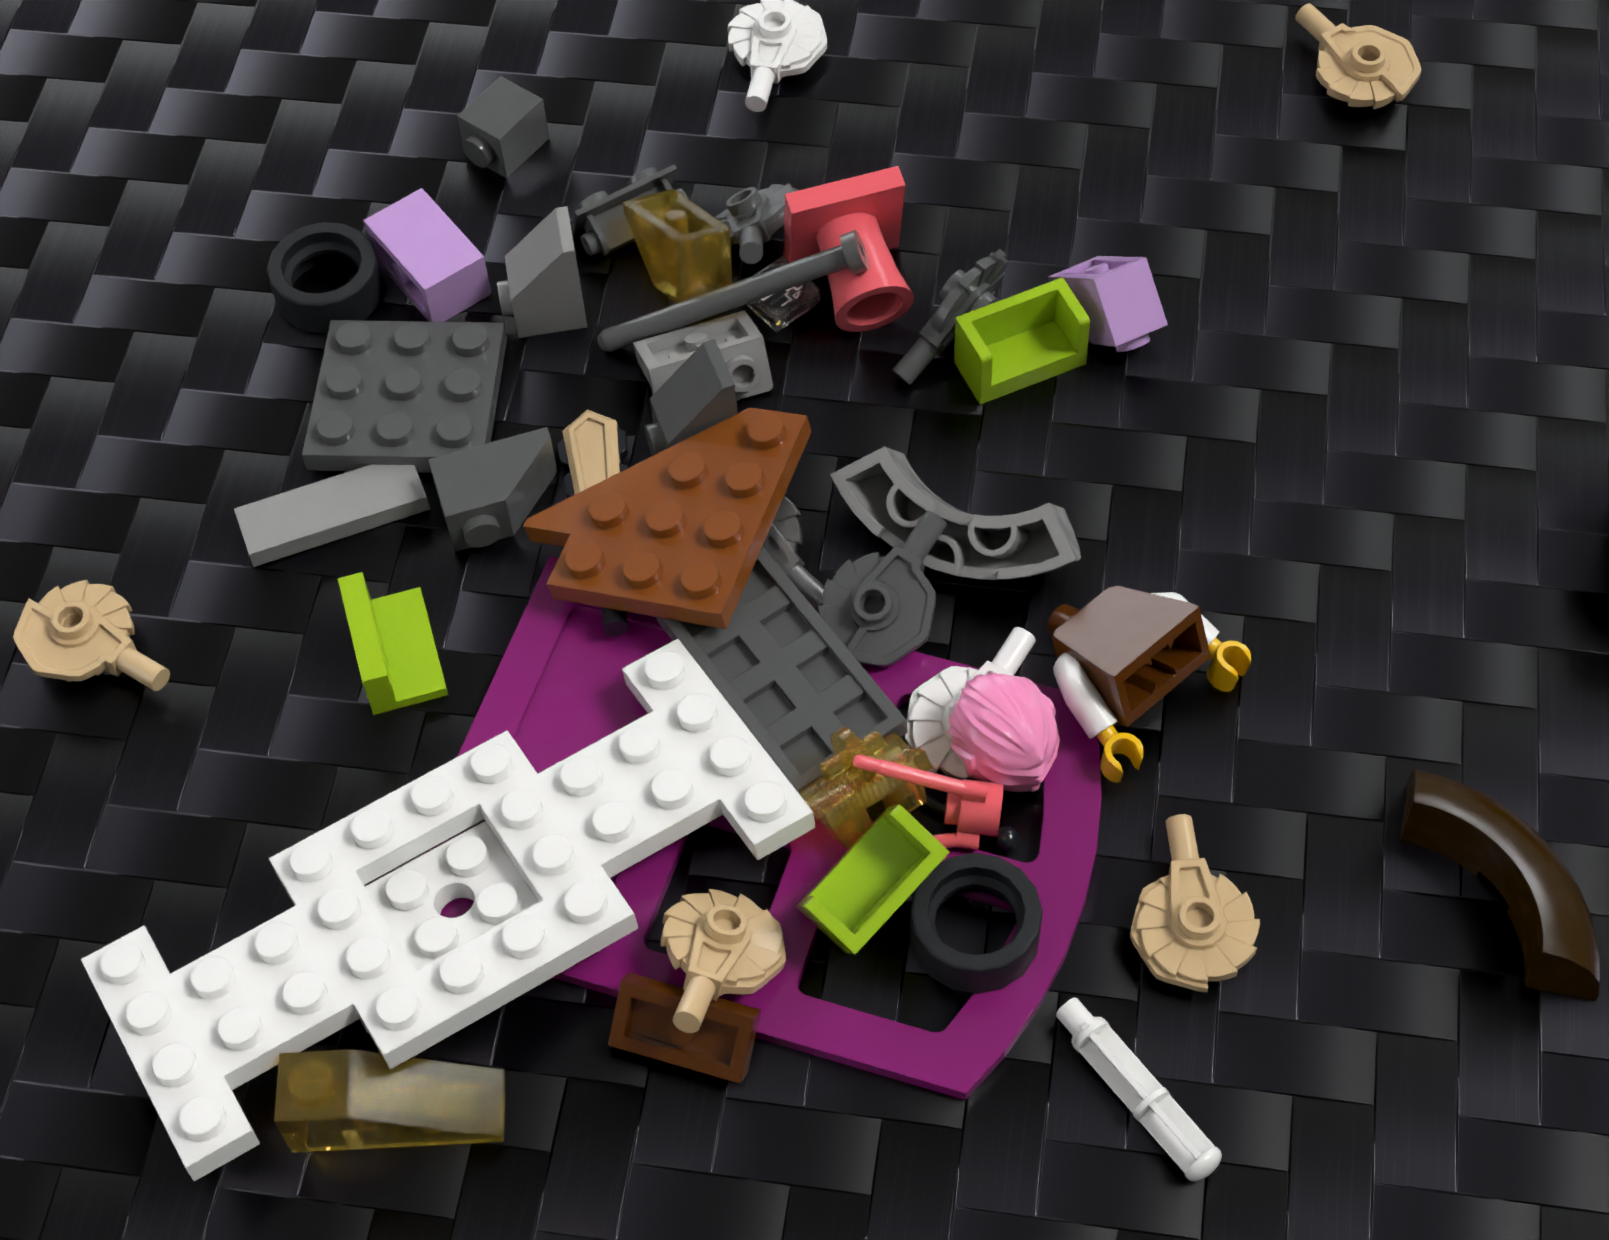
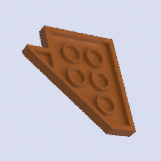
(679, 526)

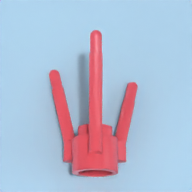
(969, 803)

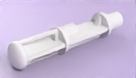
(1140, 1091)

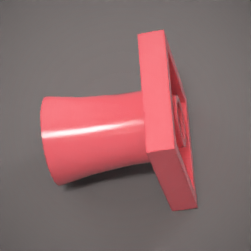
(874, 209)

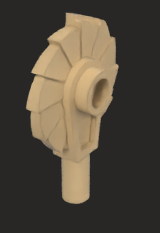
(1361, 62)
(83, 634)
(1191, 922)
(722, 948)

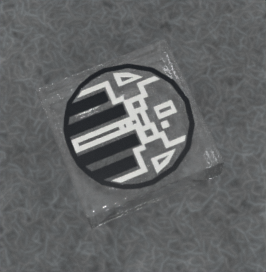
(786, 305)

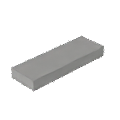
(330, 510)

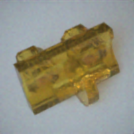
(847, 791)

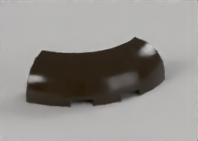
(1527, 872)

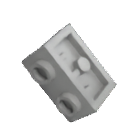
(738, 342)

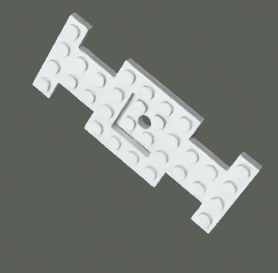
(383, 947)

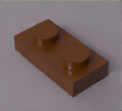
(646, 1027)

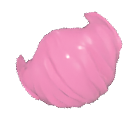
(1005, 731)

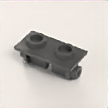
(603, 214)

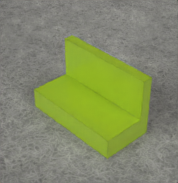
(392, 646)

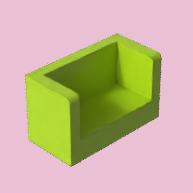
(1021, 340)
(873, 879)

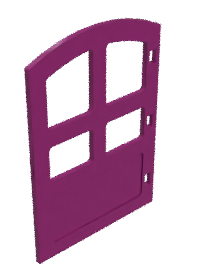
(568, 689)

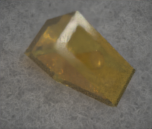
(680, 244)

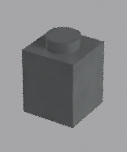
(503, 127)

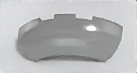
(1006, 547)

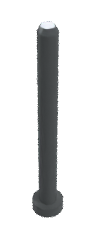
(848, 254)

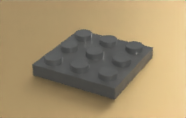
(403, 392)

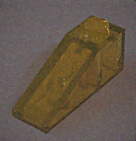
(360, 1103)

